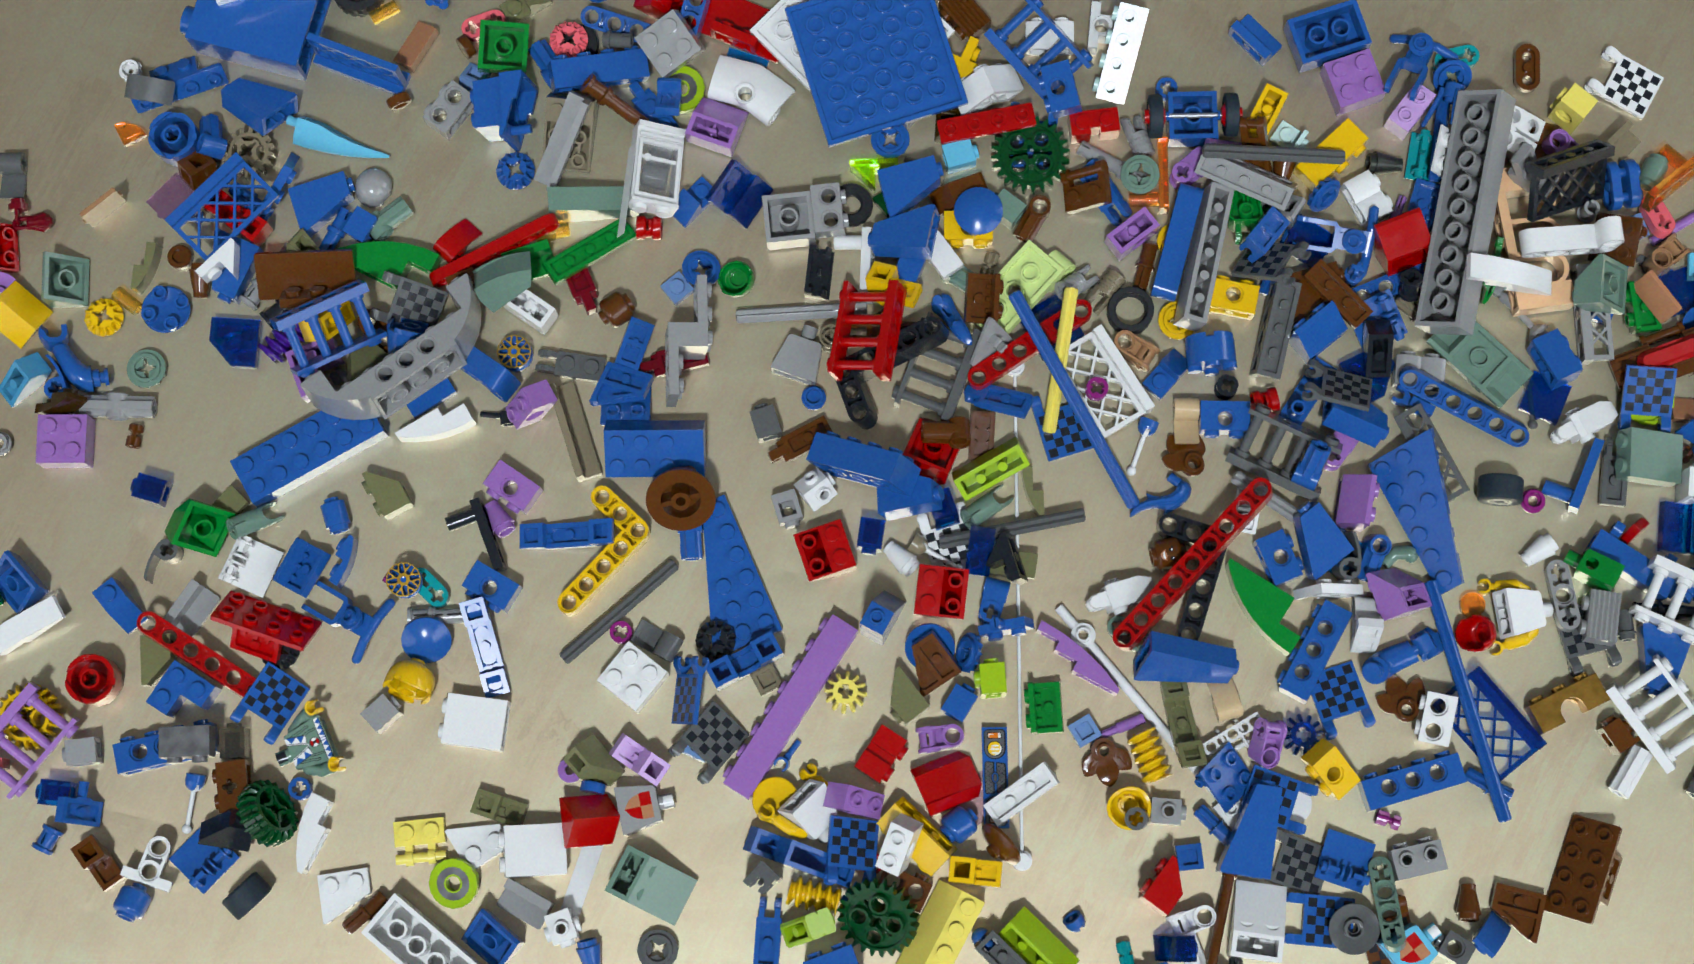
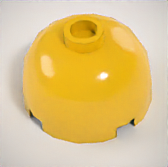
(410, 681)

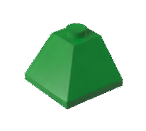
(198, 527)

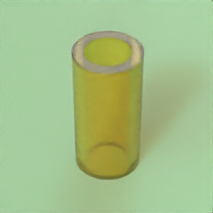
(384, 12)
(127, 301)

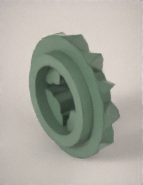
(1131, 182)
(138, 362)

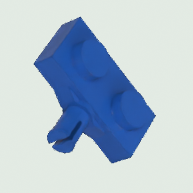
(999, 627)
(79, 809)

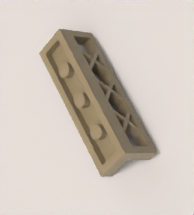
(1624, 144)
(576, 432)

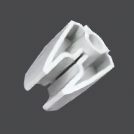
(1583, 423)
(1119, 595)

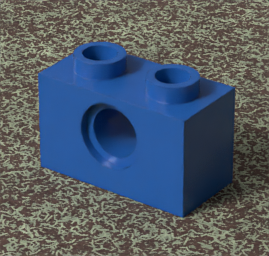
(1066, 102)
(1235, 410)
(1278, 573)
(481, 576)

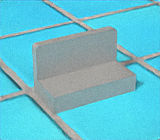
(192, 608)
(525, 903)

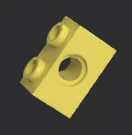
(1571, 107)

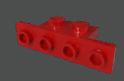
(986, 123)

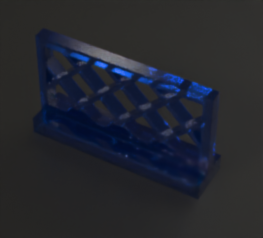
(1509, 714)

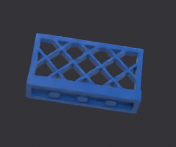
(358, 65)
(207, 191)

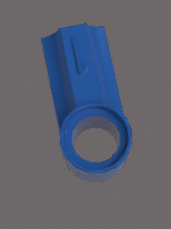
(542, 54)
(210, 139)
(1309, 469)
(691, 544)
(1370, 558)

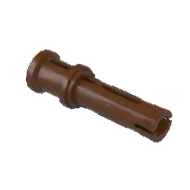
(605, 96)

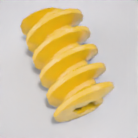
(1149, 756)
(813, 895)

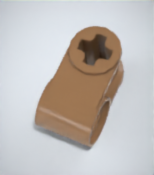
(1667, 254)
(1137, 349)

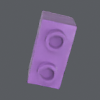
(1132, 233)
(531, 404)
(504, 475)
(853, 800)

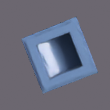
(471, 74)

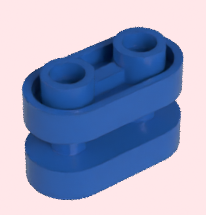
(1622, 185)

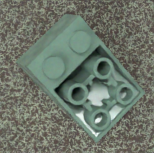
(651, 885)

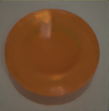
(1471, 604)

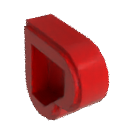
(1637, 528)

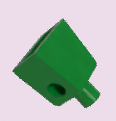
(1604, 572)

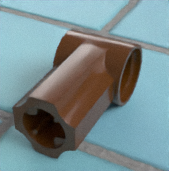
(1032, 221)
(952, 432)

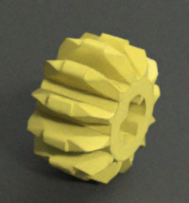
(852, 688)

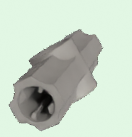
(119, 406)

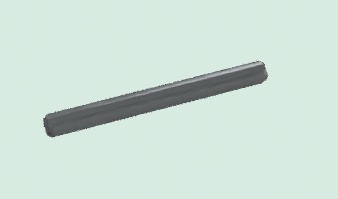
(1272, 153)
(1019, 527)
(618, 611)

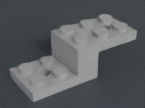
(688, 340)

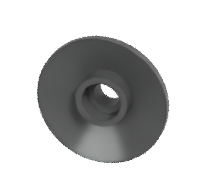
(1366, 930)

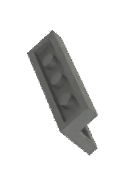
(1275, 330)
(1410, 431)

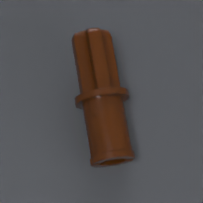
(1145, 266)
(364, 913)

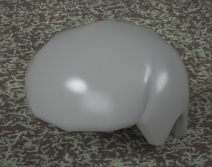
(373, 187)

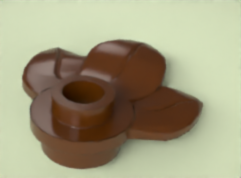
(1181, 454)
(1401, 694)
(1108, 764)

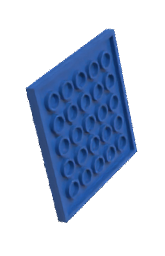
(874, 64)

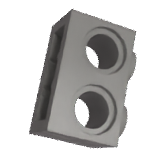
(455, 112)
(824, 211)

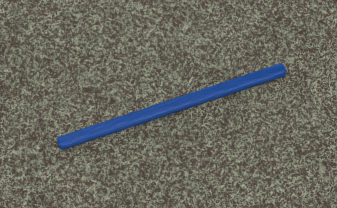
(1074, 399)
(1468, 703)

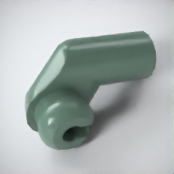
(1403, 552)

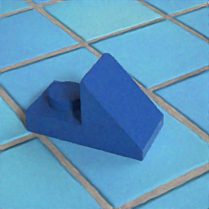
(692, 202)
(1166, 374)

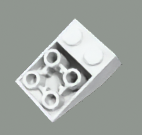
(1258, 922)

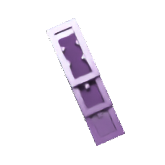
(1085, 665)

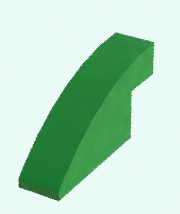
(380, 256)
(1262, 605)

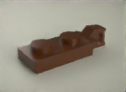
(799, 441)

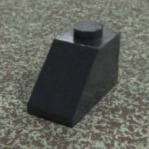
(1378, 348)
(225, 832)

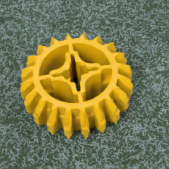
(35, 717)

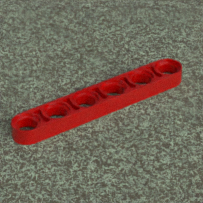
(493, 250)
(1024, 340)
(199, 660)

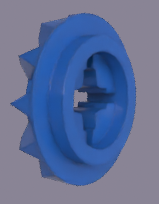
(1462, 70)
(891, 151)
(517, 180)
(1324, 194)
(706, 261)
(969, 652)

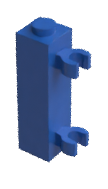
(1635, 563)

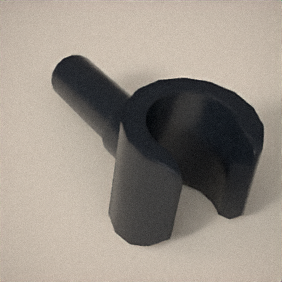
(504, 421)

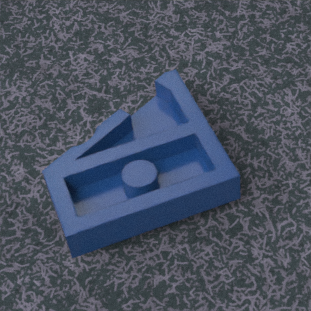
(285, 176)
(621, 385)

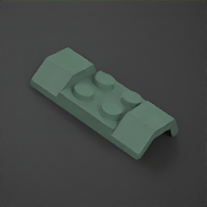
(1482, 363)

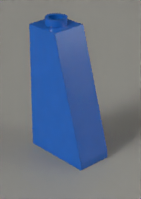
(881, 617)
(1183, 660)
(1253, 837)

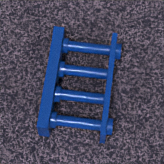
(1016, 54)
(309, 313)

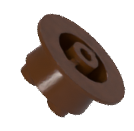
(680, 499)

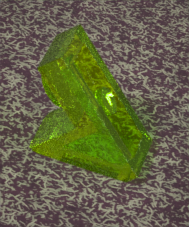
(867, 169)

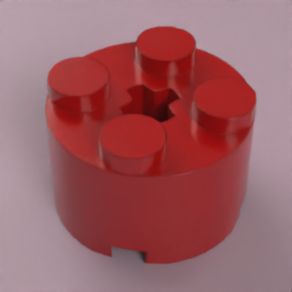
(79, 680)

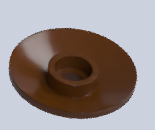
(1000, 844)

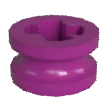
(1096, 396)
(624, 625)

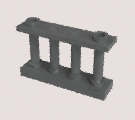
(953, 387)
(1263, 466)

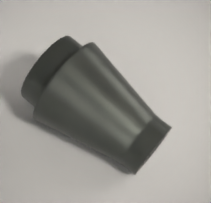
(1382, 163)

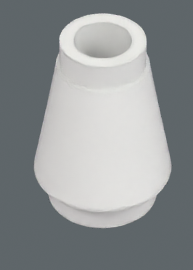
(1539, 549)
(902, 559)

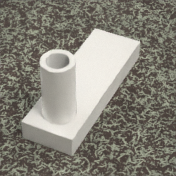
(854, 242)
(1021, 793)

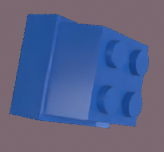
(504, 107)

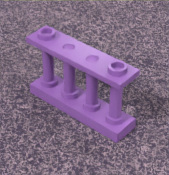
(13, 717)

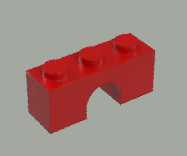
(255, 233)

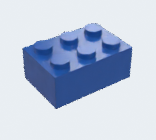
(1326, 35)

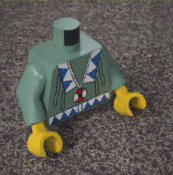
(310, 744)

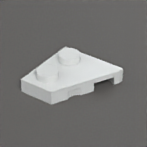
(1326, 589)
(476, 843)

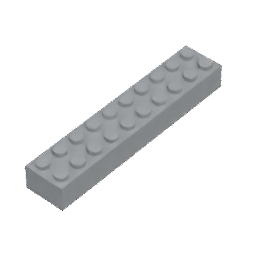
(1465, 210)

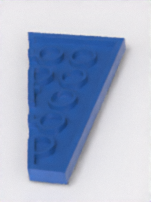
(1419, 499)
(733, 581)

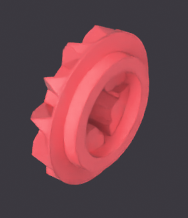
(570, 28)

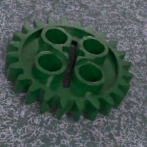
(1031, 176)
(878, 917)

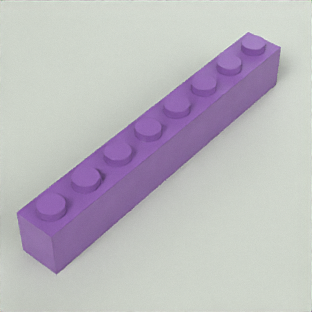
(791, 706)

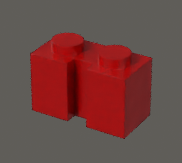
(1094, 122)
(881, 754)

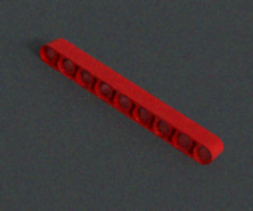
(1197, 552)

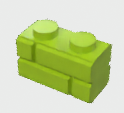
(808, 927)

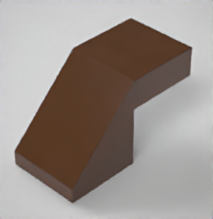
(946, 196)
(98, 861)

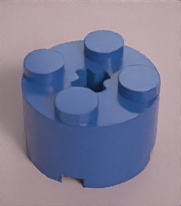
(165, 129)
(1210, 353)

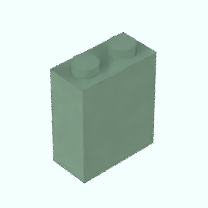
(1649, 457)

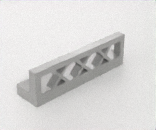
(563, 139)
(1248, 180)
(1584, 330)

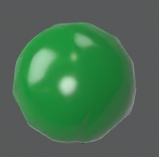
(736, 279)

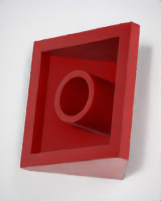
(588, 820)

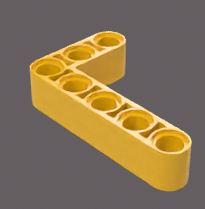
(608, 553)

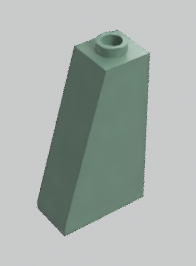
(586, 203)

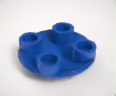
(978, 211)
(165, 309)
(426, 639)

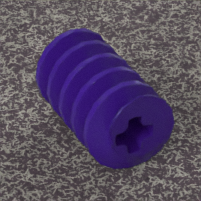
(278, 345)

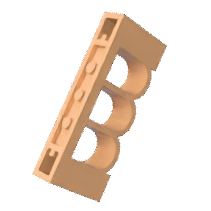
(1561, 289)

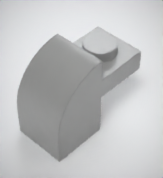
(1517, 170)

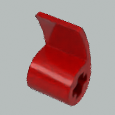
(454, 242)

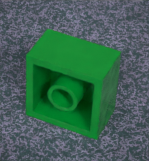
(502, 46)

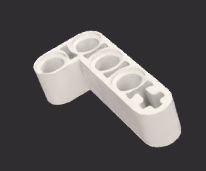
(1573, 239)

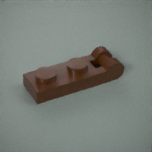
(1258, 139)

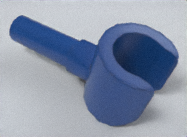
(788, 755)

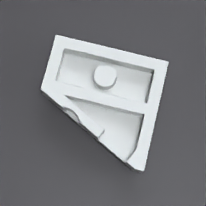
(342, 891)

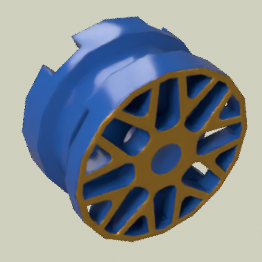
(515, 353)
(404, 580)

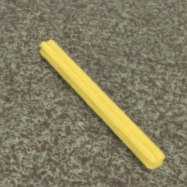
(1062, 350)

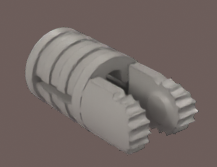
(1138, 140)
(1076, 280)

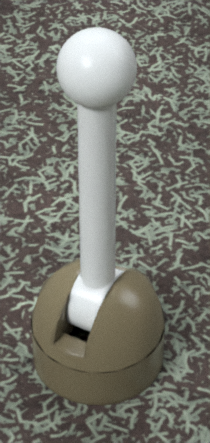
(920, 545)

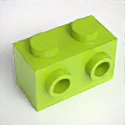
(991, 679)

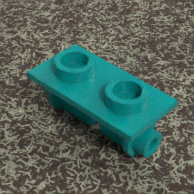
(1419, 156)

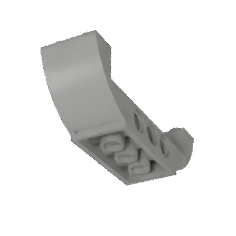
(409, 370)

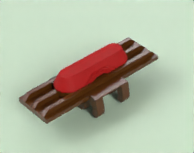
(1674, 354)

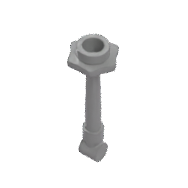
(1535, 330)

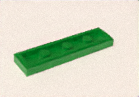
(587, 252)

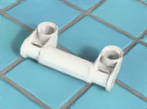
(1191, 925)

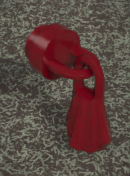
(38, 222)

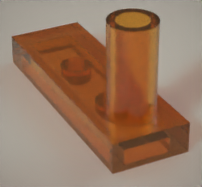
(1683, 173)
(1161, 198)

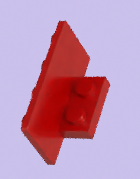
(731, 24)
(264, 627)

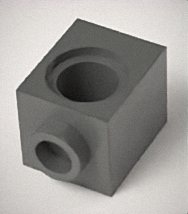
(765, 422)
(1465, 947)

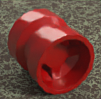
(653, 231)
(1268, 398)

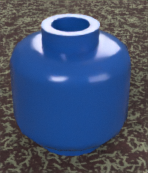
(959, 824)
(132, 902)

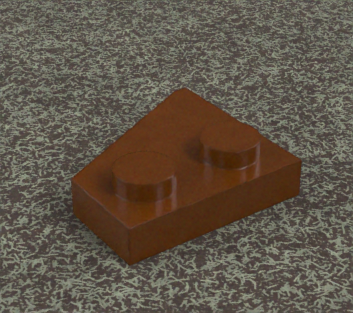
(933, 663)
(1519, 909)

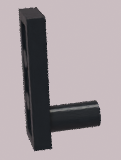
(478, 514)

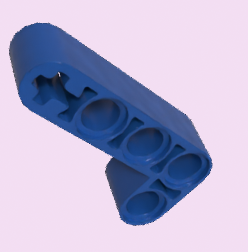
(491, 374)

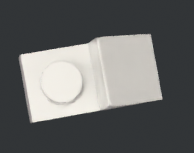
(226, 256)

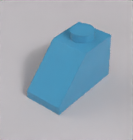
(24, 378)

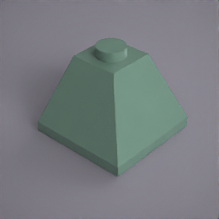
(1602, 286)

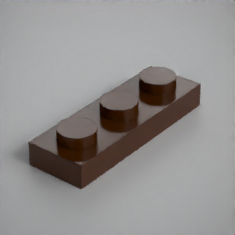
(1334, 289)

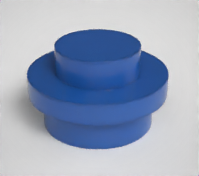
(813, 397)

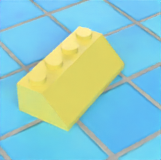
(942, 926)

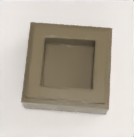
(766, 679)

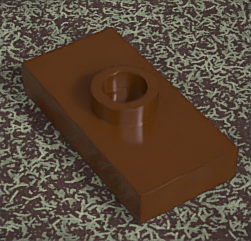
(981, 433)

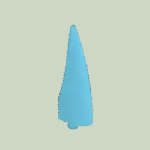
(323, 138)

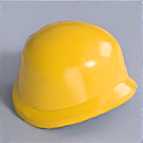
(1125, 799)

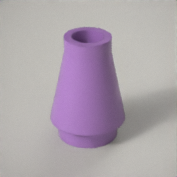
(499, 519)

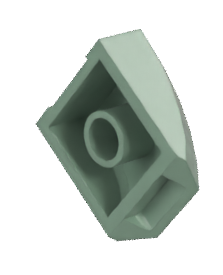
(502, 279)

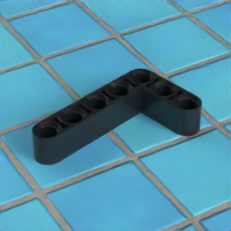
(857, 378)
(1209, 577)

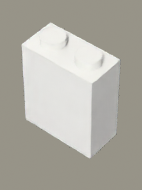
(474, 722)
(532, 850)

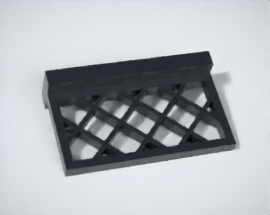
(1567, 162)

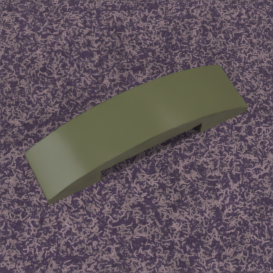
(1182, 724)

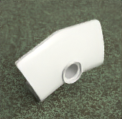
(737, 77)

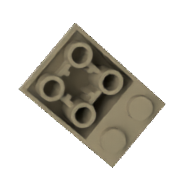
(582, 153)

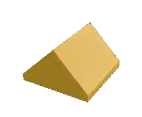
(21, 314)

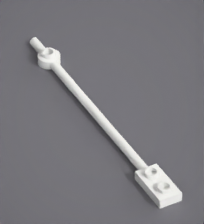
(1231, 816)

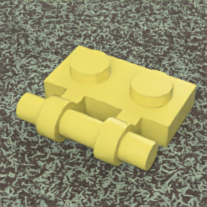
(417, 833)

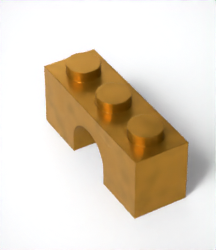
(1585, 692)

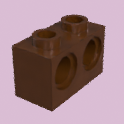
(908, 880)

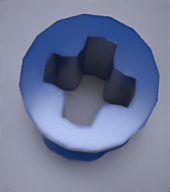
(47, 839)

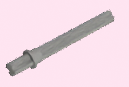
(798, 312)

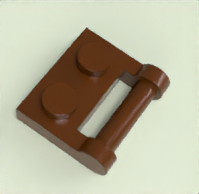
(1089, 194)

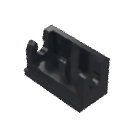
(819, 273)

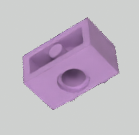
(1409, 112)

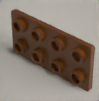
(302, 275)
(1585, 870)

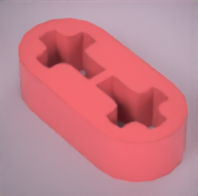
(476, 20)
(1659, 215)

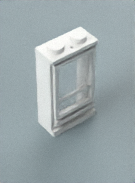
(656, 168)

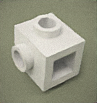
(816, 488)
(555, 921)

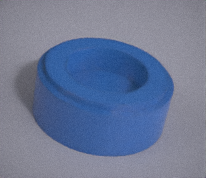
(592, 787)

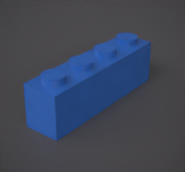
(609, 67)

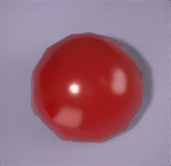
(1475, 633)

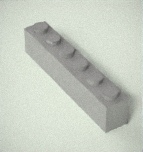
(1204, 257)

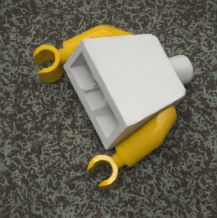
(1517, 611)
(804, 811)

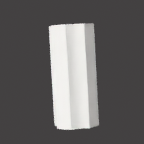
(1630, 771)

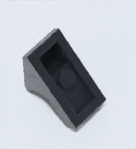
(1006, 553)

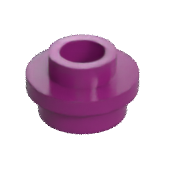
(1538, 496)

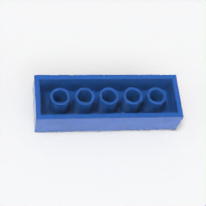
(303, 454)

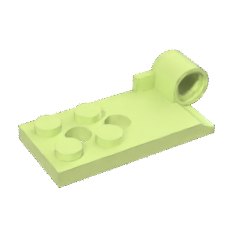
(1035, 275)

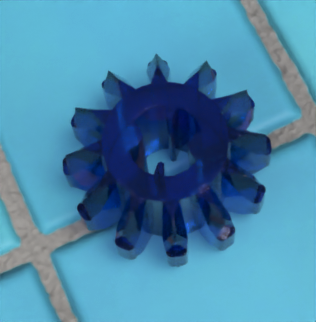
(1307, 728)

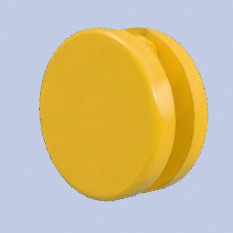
(773, 792)

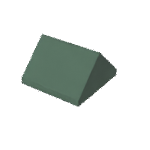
(64, 280)

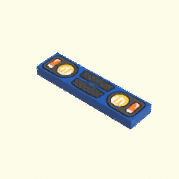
(994, 767)

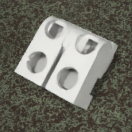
(1520, 131)

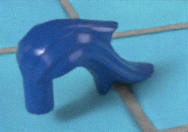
(945, 308)
(1167, 502)

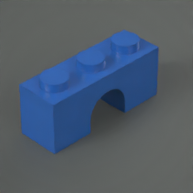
(744, 662)

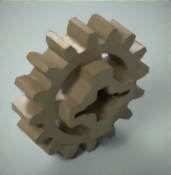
(258, 146)

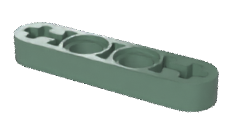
(1386, 904)

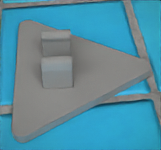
(992, 339)

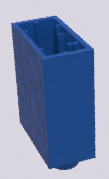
(257, 32)

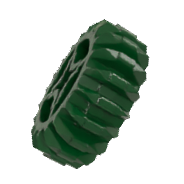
(267, 813)

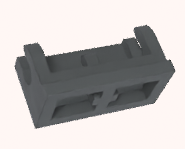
(766, 876)

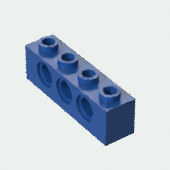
(1338, 620)
(127, 751)
(1451, 775)

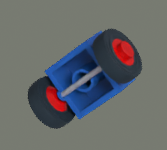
(1192, 117)

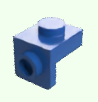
(668, 96)

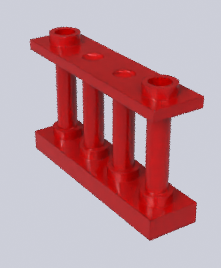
(886, 340)

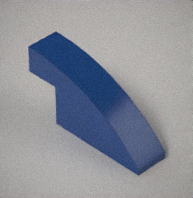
(792, 854)

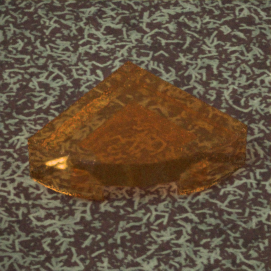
(130, 133)

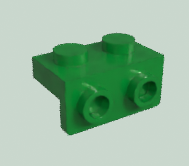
(1638, 315)
(1044, 707)

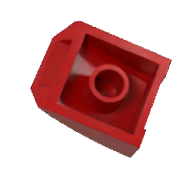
(933, 458)
(947, 782)

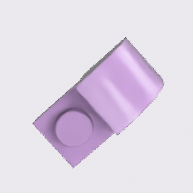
(639, 759)

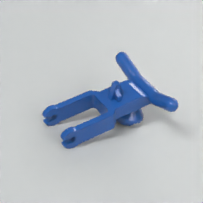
(1416, 60)
(1346, 238)
(354, 619)

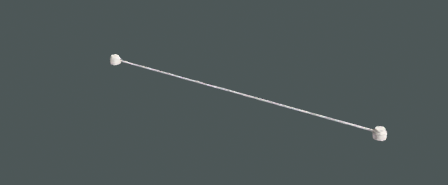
(1026, 859)

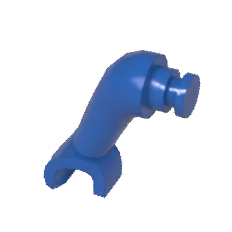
(77, 373)
(1402, 655)

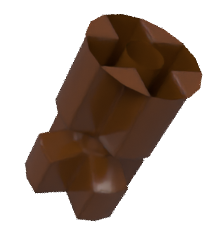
(134, 440)

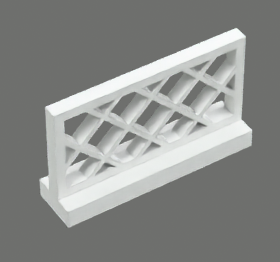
(1122, 375)

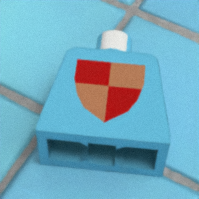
(1418, 945)

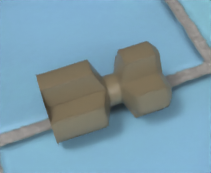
(991, 260)

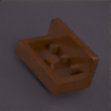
(982, 297)

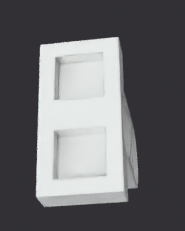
(1097, 19)
(1366, 625)
(150, 858)

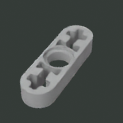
(1560, 614)

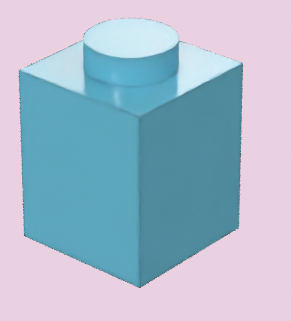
(959, 156)

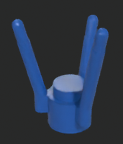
(1450, 94)

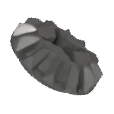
(659, 937)

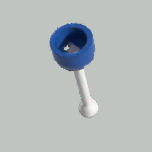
(1146, 428)
(194, 783)

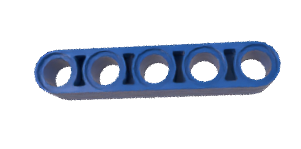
(1177, 242)

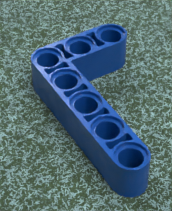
(628, 23)

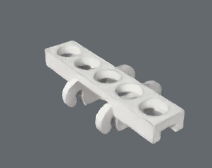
(1240, 734)

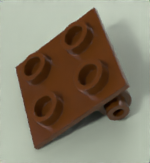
(1633, 232)

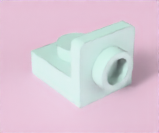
(1289, 136)

